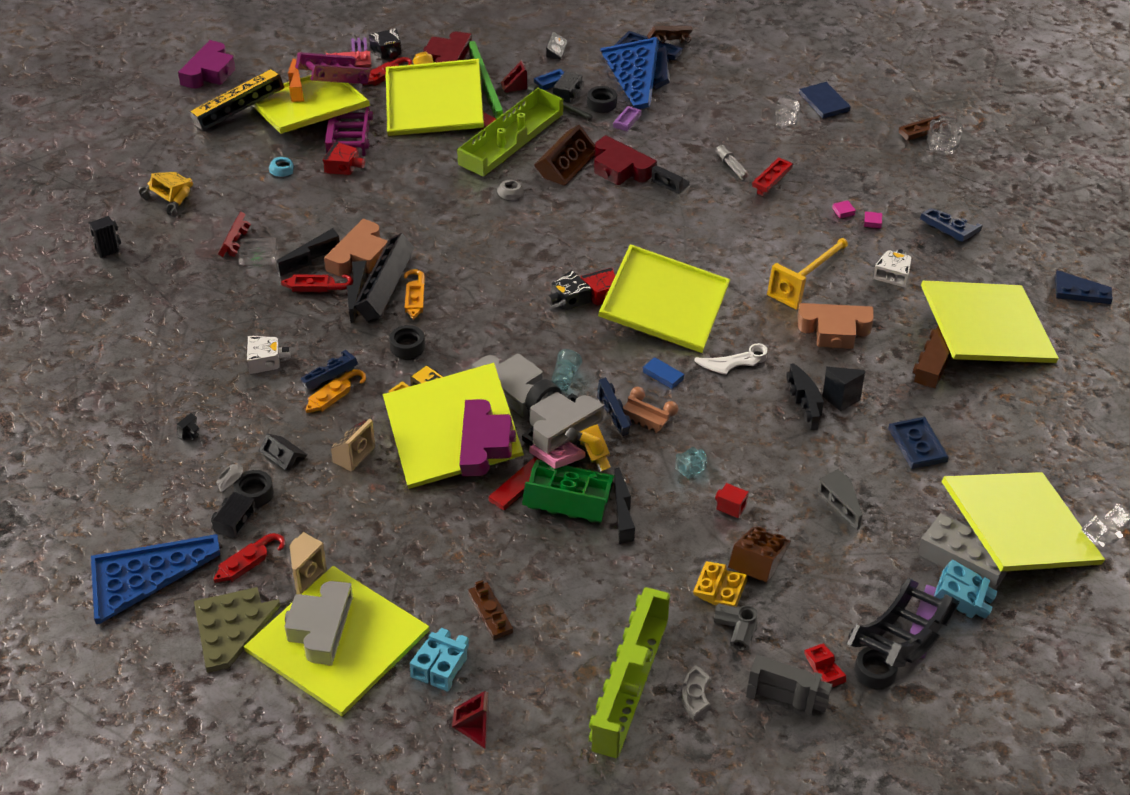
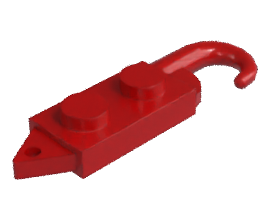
(379, 74)
(315, 283)
(246, 558)

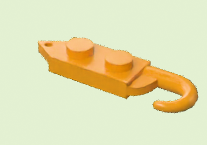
(414, 293)
(333, 391)

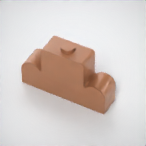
(360, 244)
(835, 324)

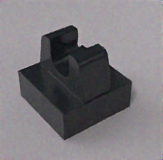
(188, 427)

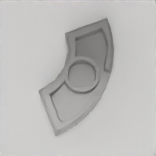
(694, 692)

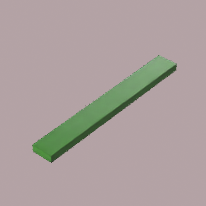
(486, 82)

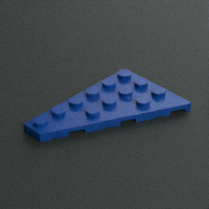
(634, 68)
(136, 573)

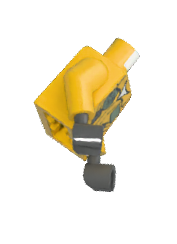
(169, 186)
(593, 443)

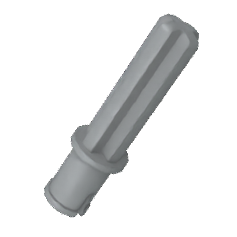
(728, 157)

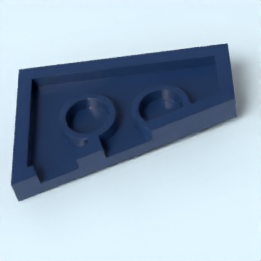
(661, 74)
(945, 223)
(1081, 289)
(334, 367)
(611, 404)

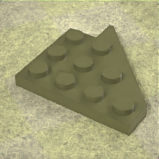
(229, 624)

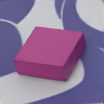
(843, 209)
(873, 219)

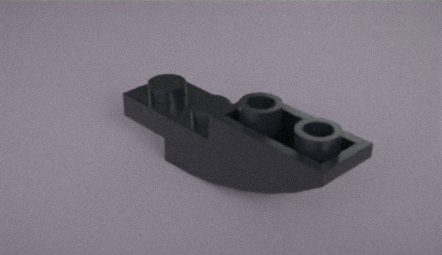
(807, 394)

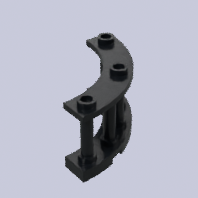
(915, 645)

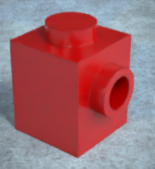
(731, 500)

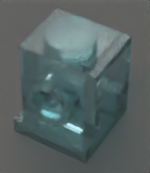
(691, 462)

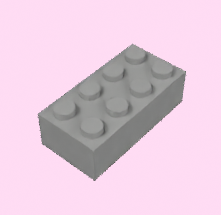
(956, 541)

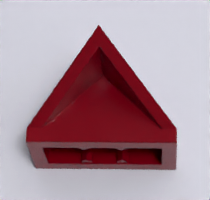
(516, 79)
(472, 718)

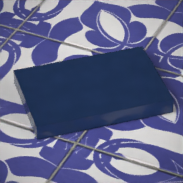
(824, 100)
(918, 443)

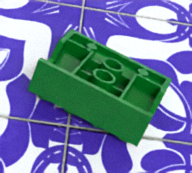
(568, 491)

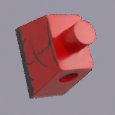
(342, 159)
(600, 284)

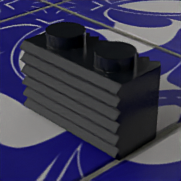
(568, 86)
(105, 236)
(233, 515)

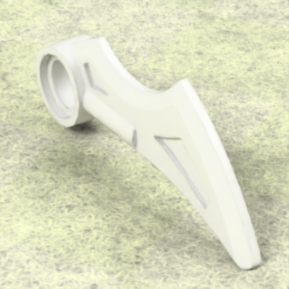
(725, 364)

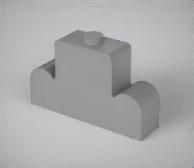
(516, 378)
(557, 414)
(319, 621)

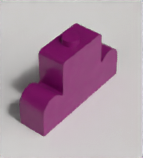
(207, 65)
(484, 437)

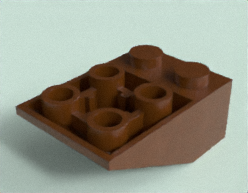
(758, 553)

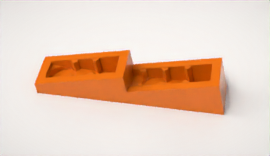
(295, 83)

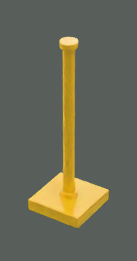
(788, 285)

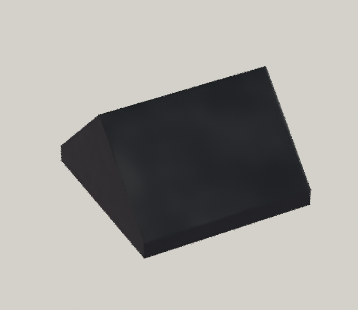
(843, 386)

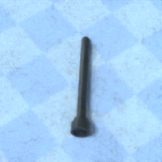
(569, 107)

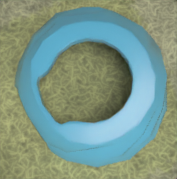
(281, 171)

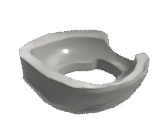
(507, 193)
(229, 476)

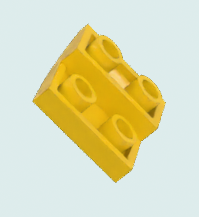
(719, 585)

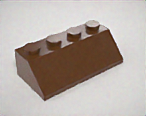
(566, 156)

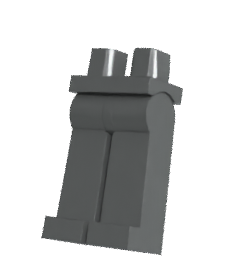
(788, 685)

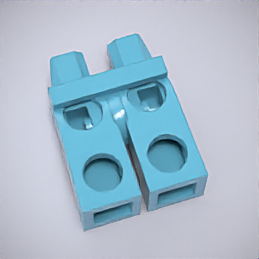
(967, 588)
(439, 659)

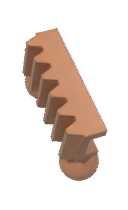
(646, 413)

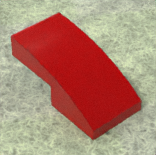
(823, 662)

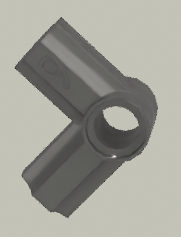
(737, 617)

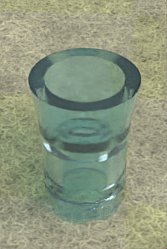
(566, 368)

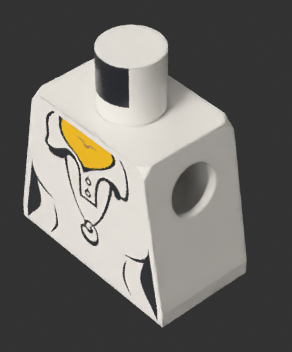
(893, 268)
(265, 354)

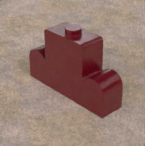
(449, 49)
(619, 162)

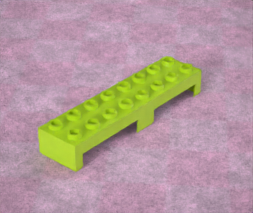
(508, 136)
(629, 672)

